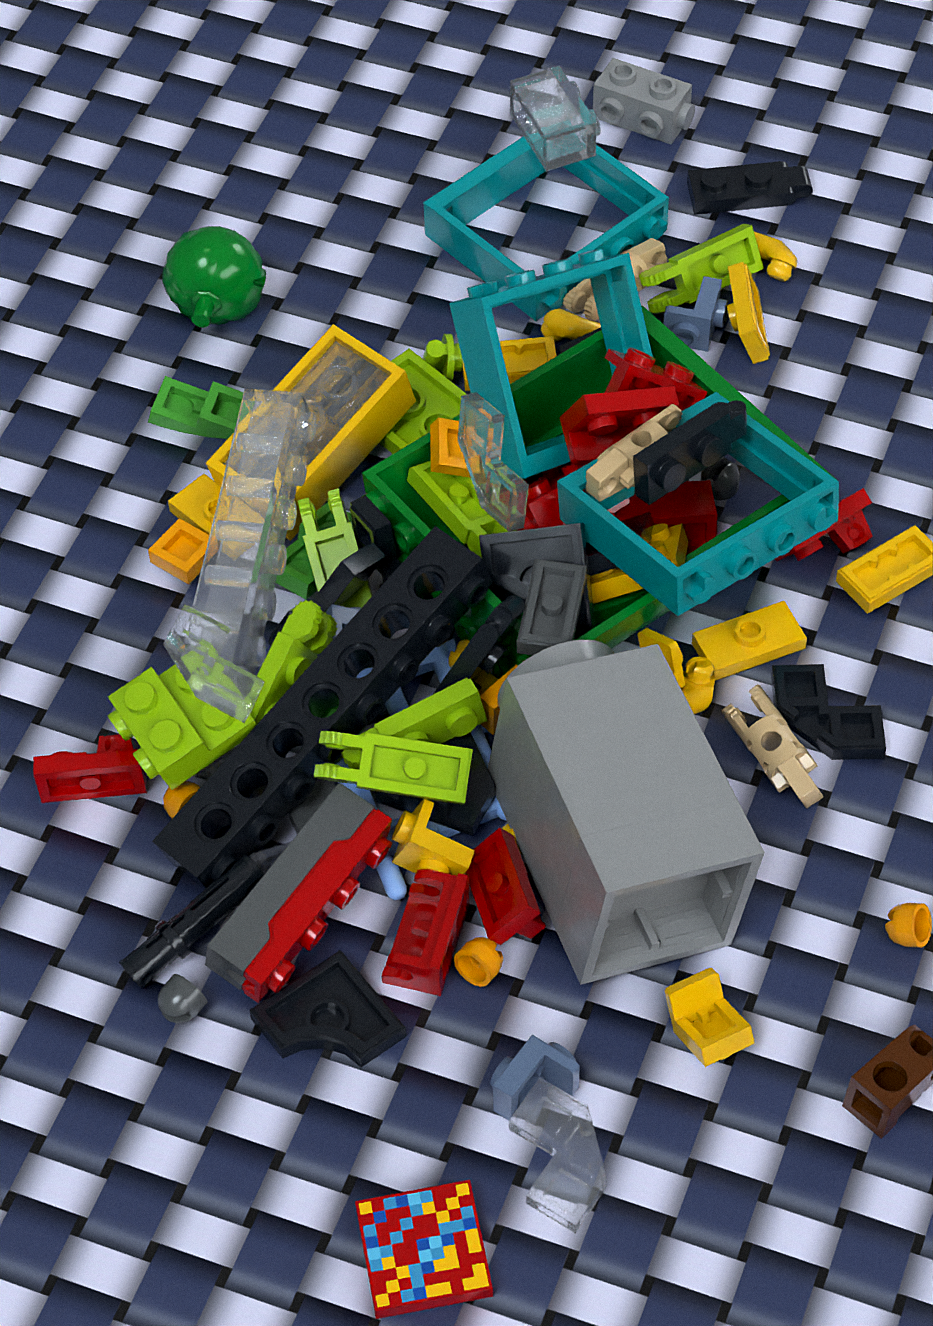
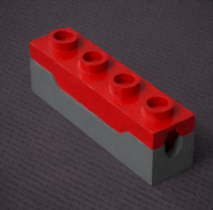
(299, 893)

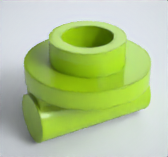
(444, 356)

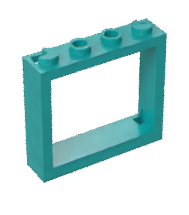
(509, 171)
(482, 355)
(810, 511)

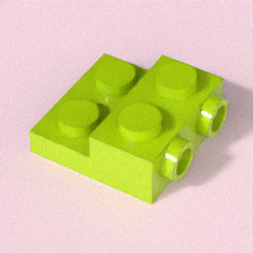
(173, 726)

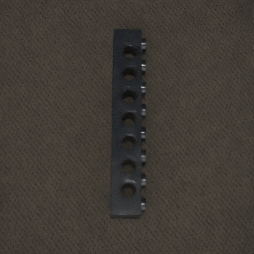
(330, 681)

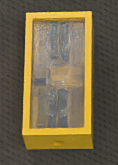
(355, 406)

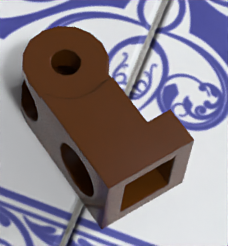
(891, 1081)

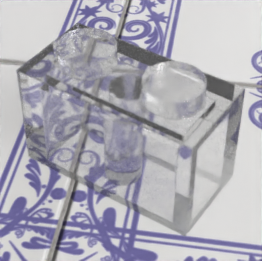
(554, 118)

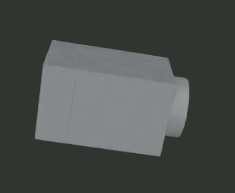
(620, 808)

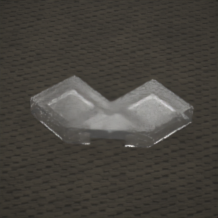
(496, 485)
(195, 648)
(576, 1172)

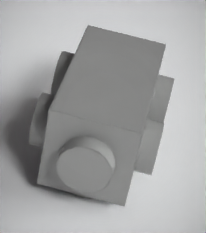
(643, 101)

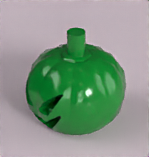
(213, 275)

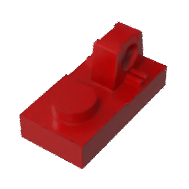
(847, 533)
(93, 775)
(503, 889)

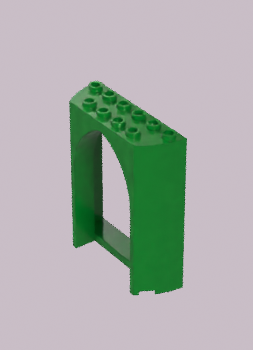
(539, 403)

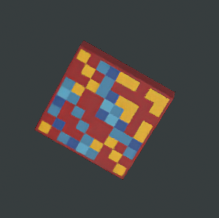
(423, 1249)

